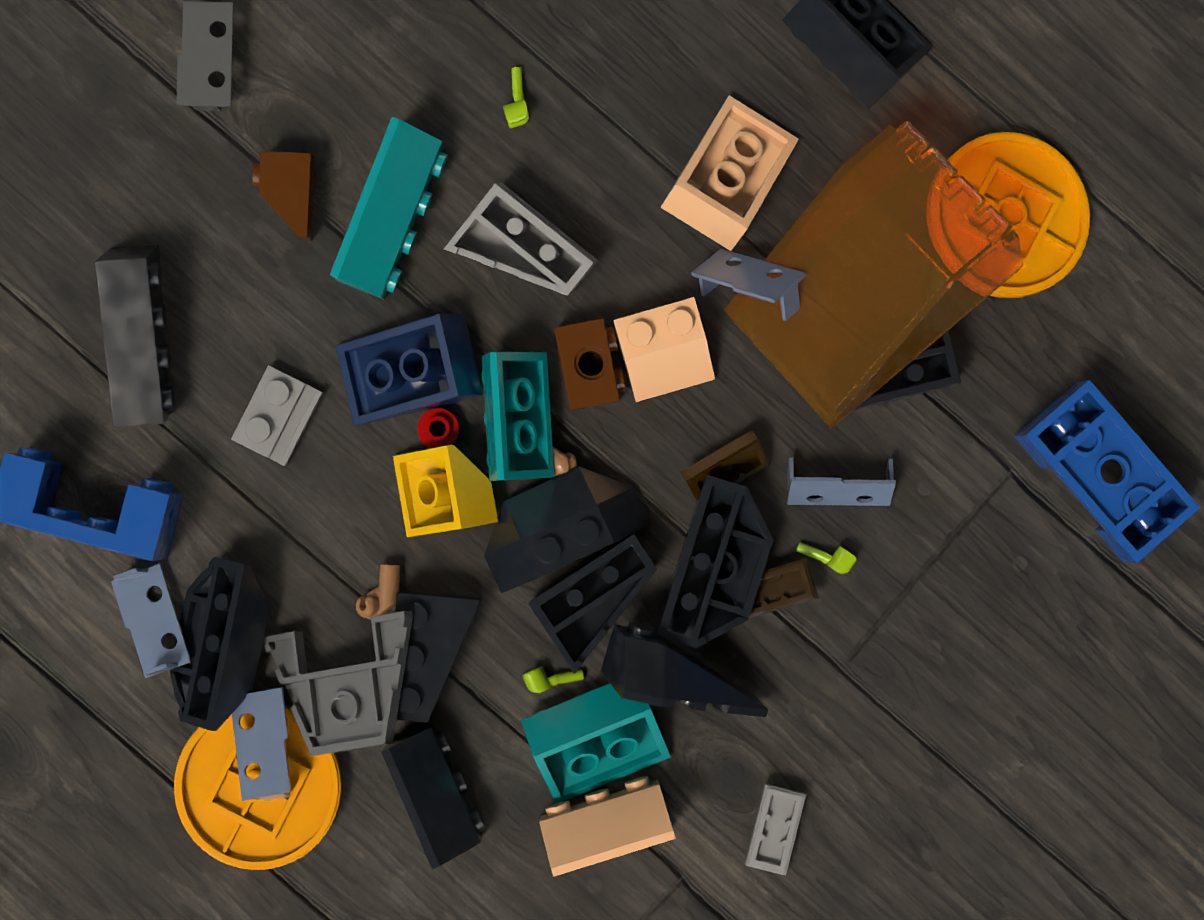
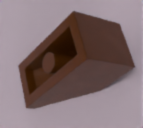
(288, 187)

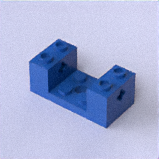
(1075, 441)
(28, 496)

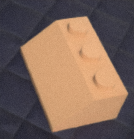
(605, 825)

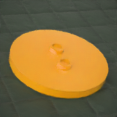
(1037, 196)
(254, 831)

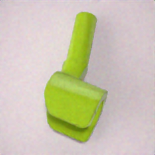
(516, 112)
(840, 562)
(538, 682)

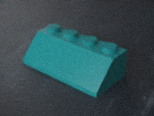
(389, 209)

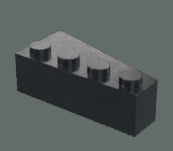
(135, 335)

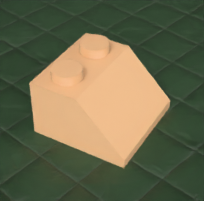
(664, 349)

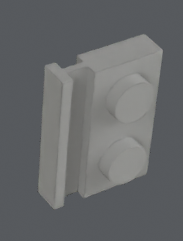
(277, 416)

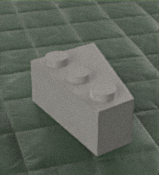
(521, 241)

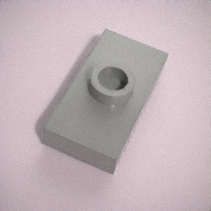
(775, 829)

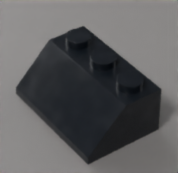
(859, 42)
(434, 794)

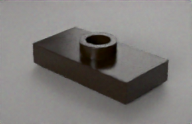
(731, 463)
(784, 588)

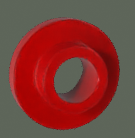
(431, 416)

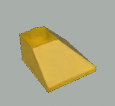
(442, 491)

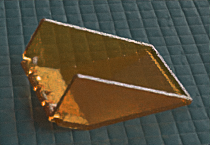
(887, 272)

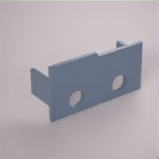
(751, 279)
(839, 491)
(150, 620)
(263, 745)

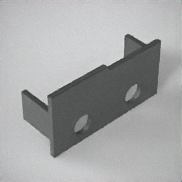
(204, 55)

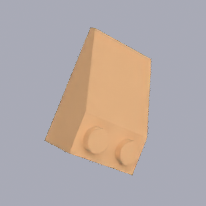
(730, 173)

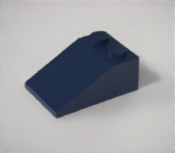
(409, 369)

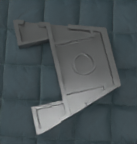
(346, 704)

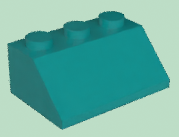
(517, 415)
(593, 741)

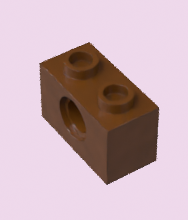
(586, 338)

